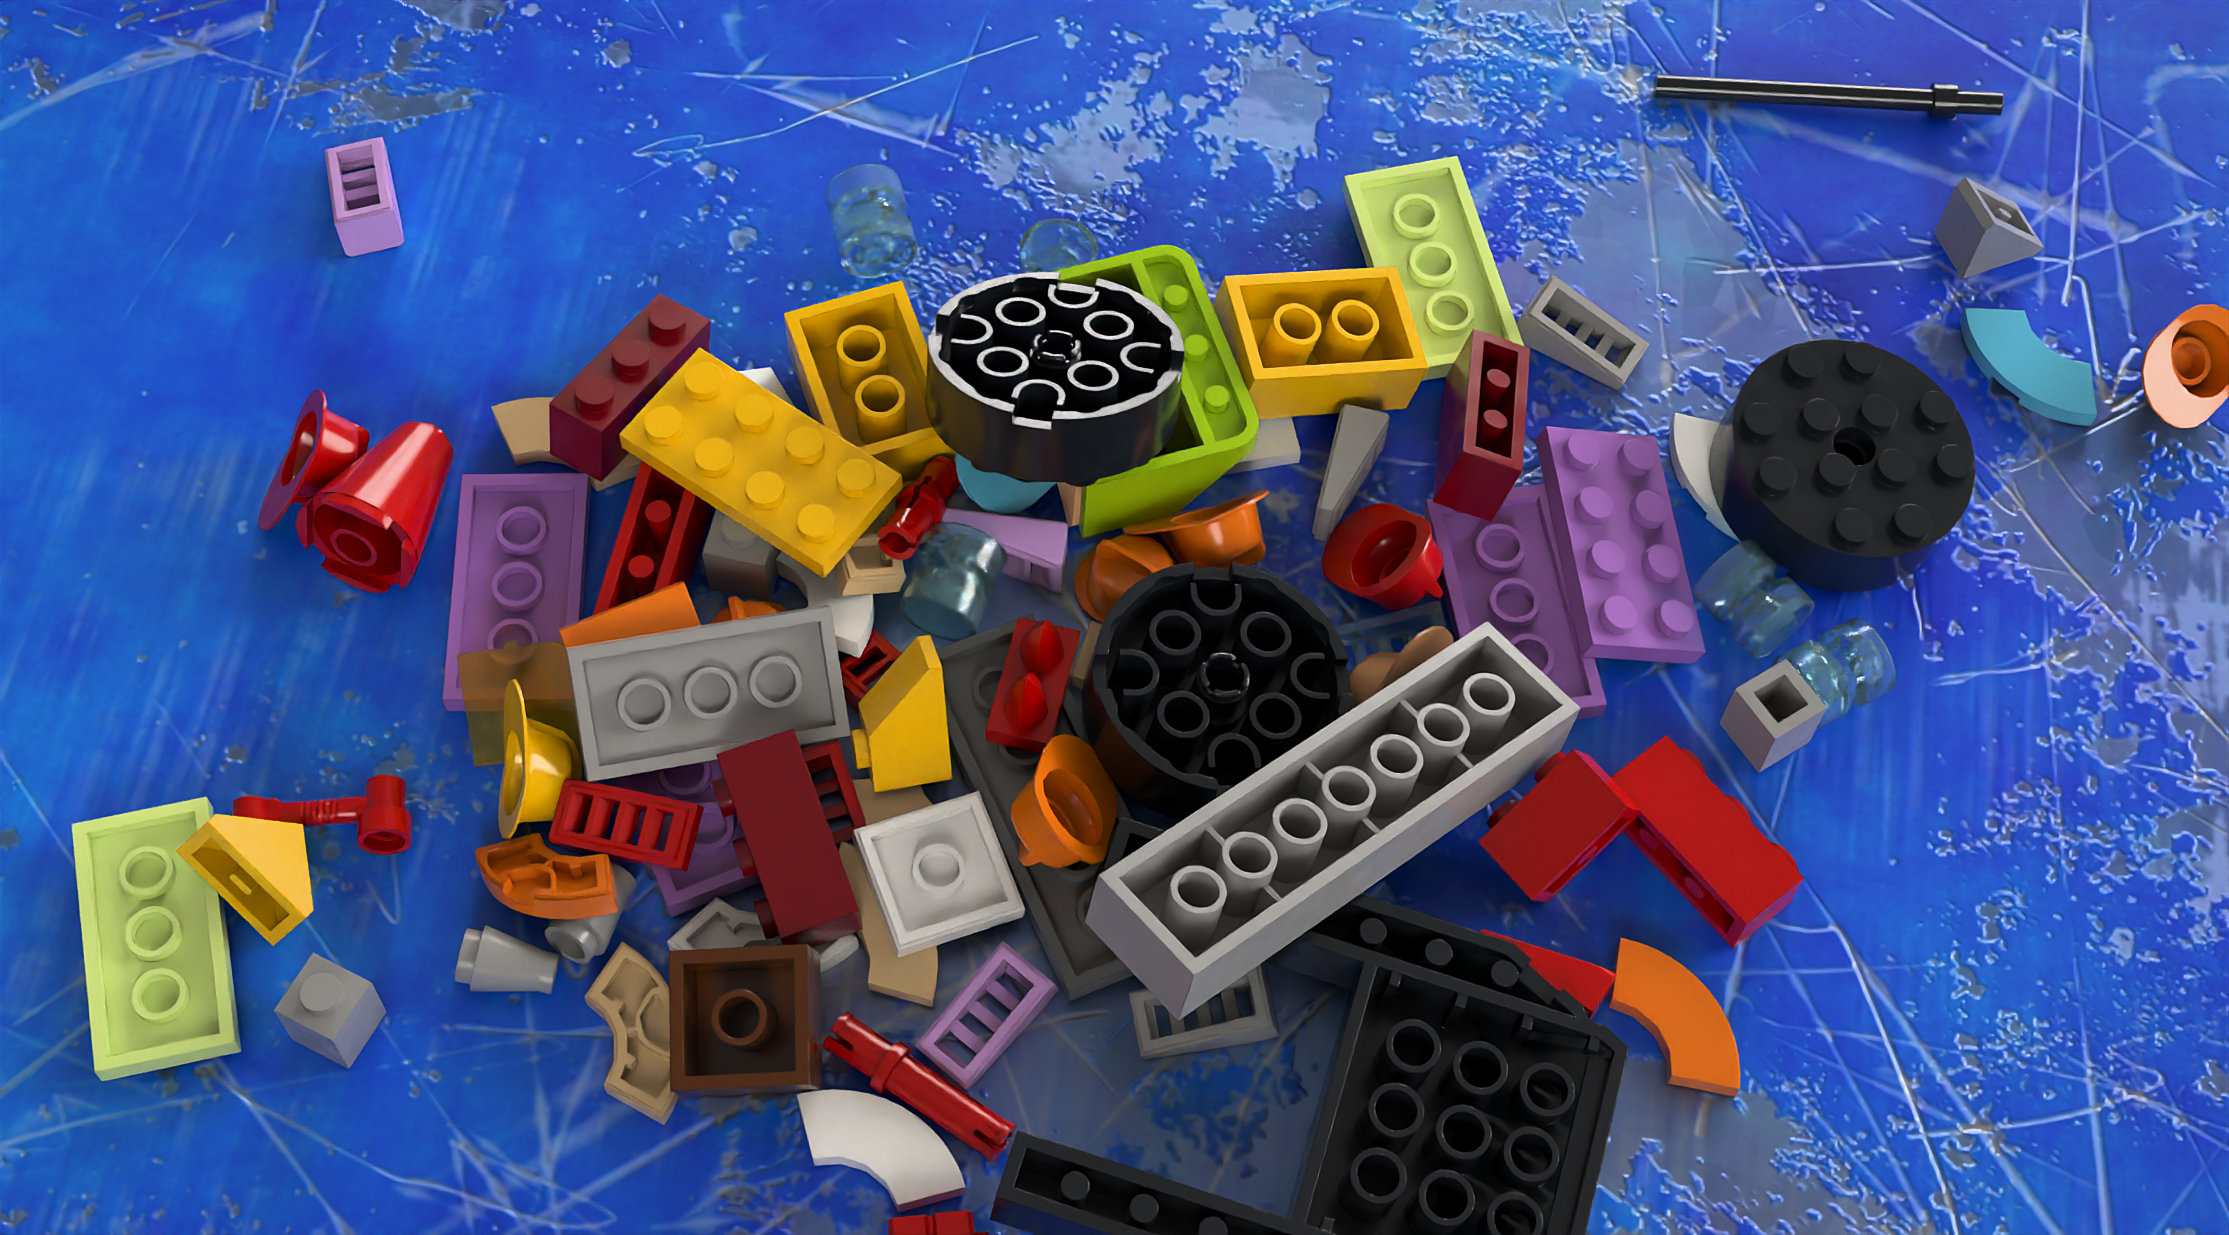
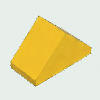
(256, 869)

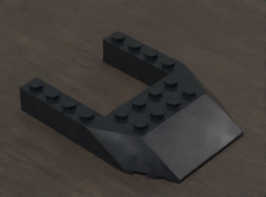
(1446, 1108)

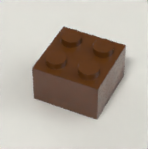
(745, 1020)

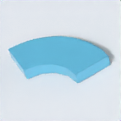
(2019, 361)

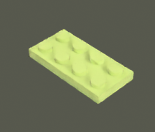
(1432, 233)
(152, 943)

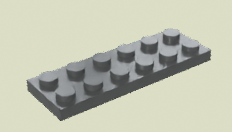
(1052, 897)

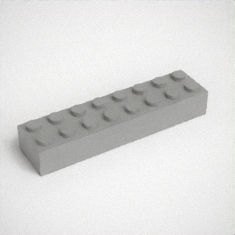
(1328, 819)

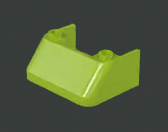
(1215, 409)

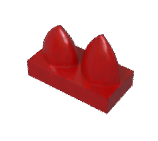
(1033, 685)

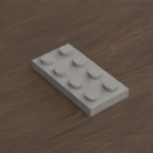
(706, 691)

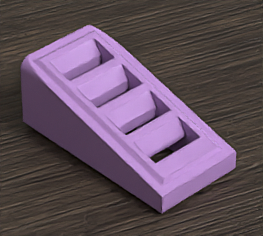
(363, 200)
(1032, 545)
(986, 980)

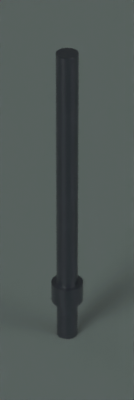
(1939, 101)

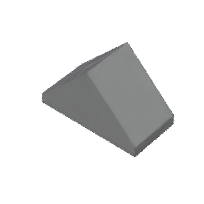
(1984, 230)

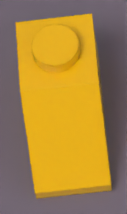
(905, 723)

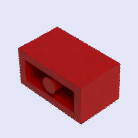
(1558, 824)

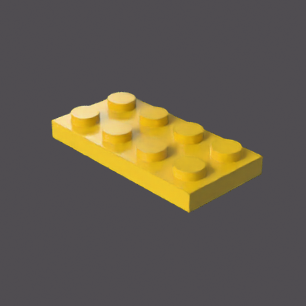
(761, 462)

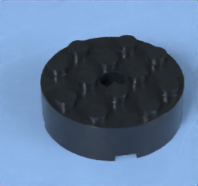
(1053, 378)
(1842, 464)
(1208, 682)

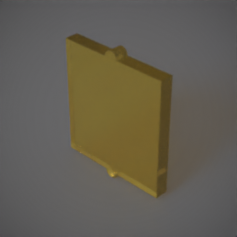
(544, 685)

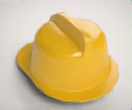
(534, 766)

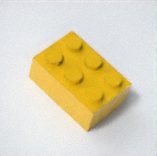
(1322, 340)
(867, 375)

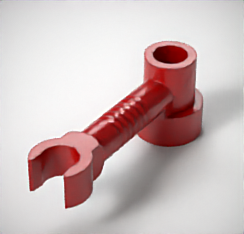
(380, 814)

